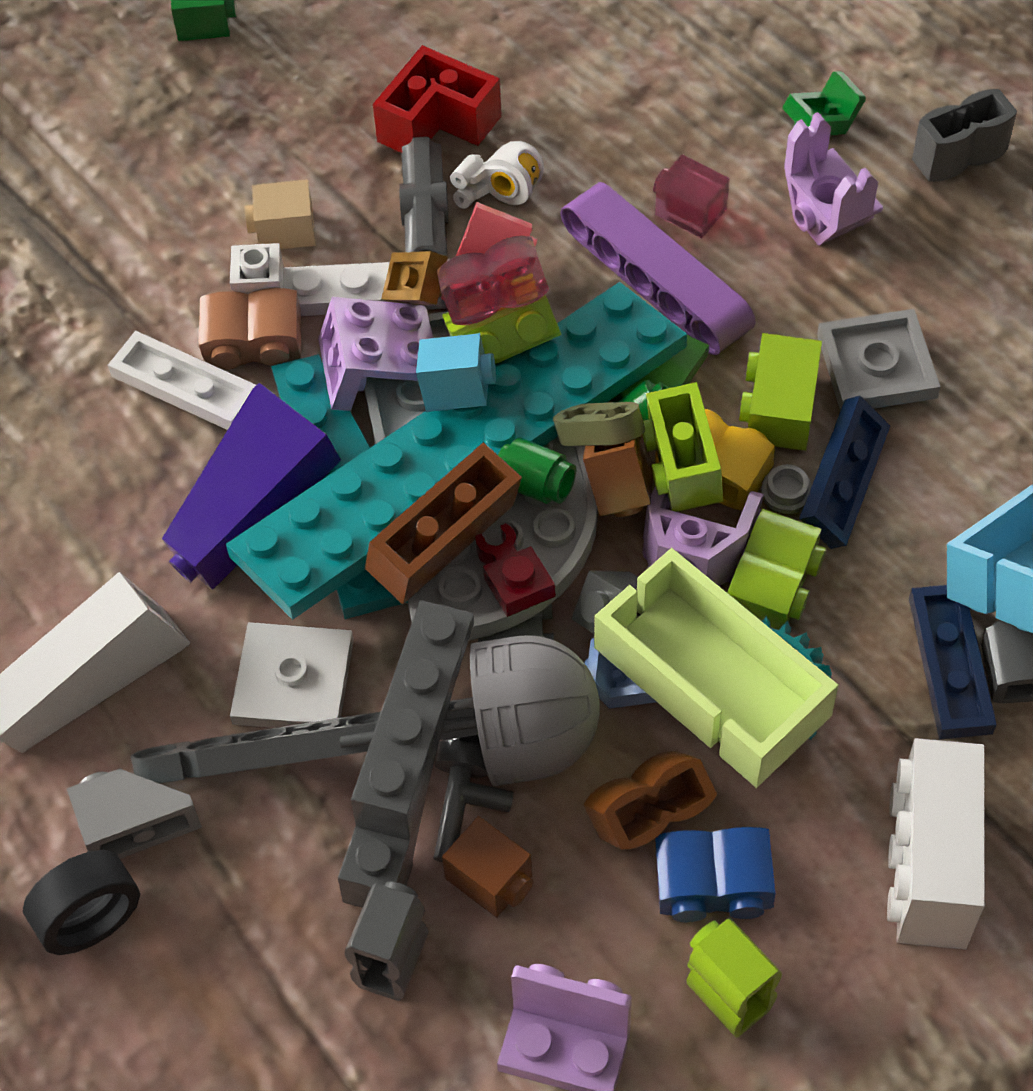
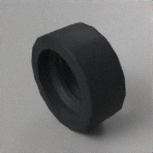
(81, 902)

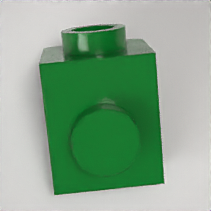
(836, 103)

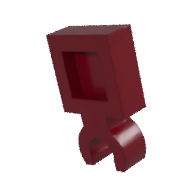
(513, 575)

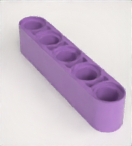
(657, 267)

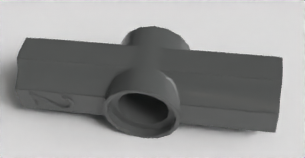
(423, 197)

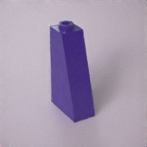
(255, 470)

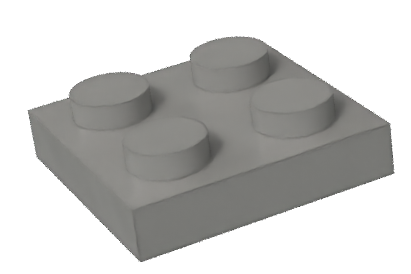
(879, 359)

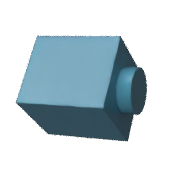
(454, 372)

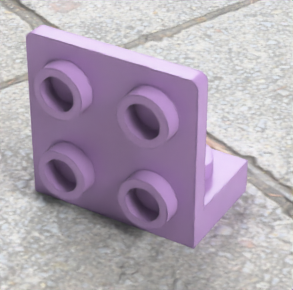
(369, 341)
(565, 1030)

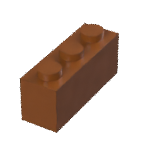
(442, 523)

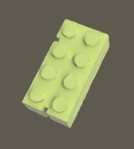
(714, 666)

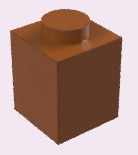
(488, 867)

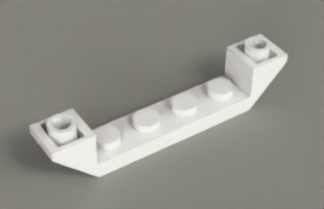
(262, 267)

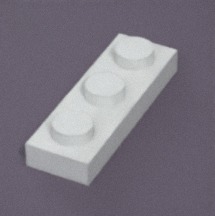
(180, 379)

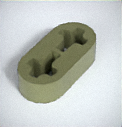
(599, 424)

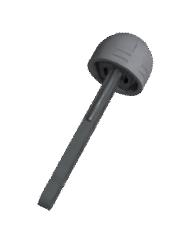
(528, 706)

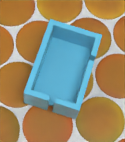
(994, 563)

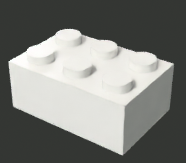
(938, 844)

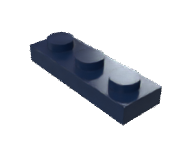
(845, 472)
(951, 664)

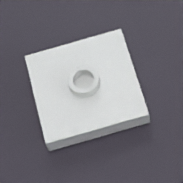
(291, 675)

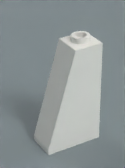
(85, 661)

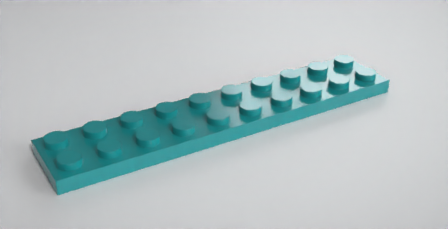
(326, 531)

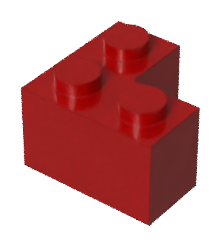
(436, 95)

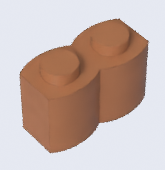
(250, 327)

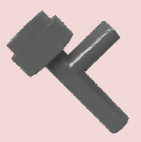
(463, 761)

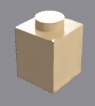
(282, 214)

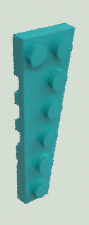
(304, 388)

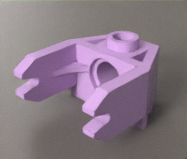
(821, 186)
(705, 544)

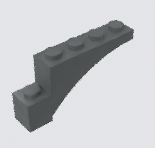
(403, 752)

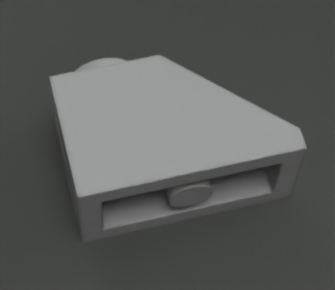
(129, 812)

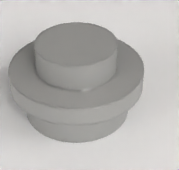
(786, 489)

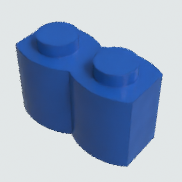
(715, 873)

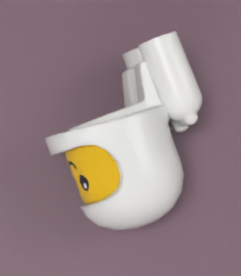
(506, 175)

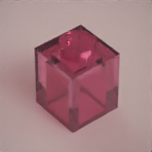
(691, 195)

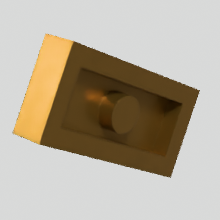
(413, 278)

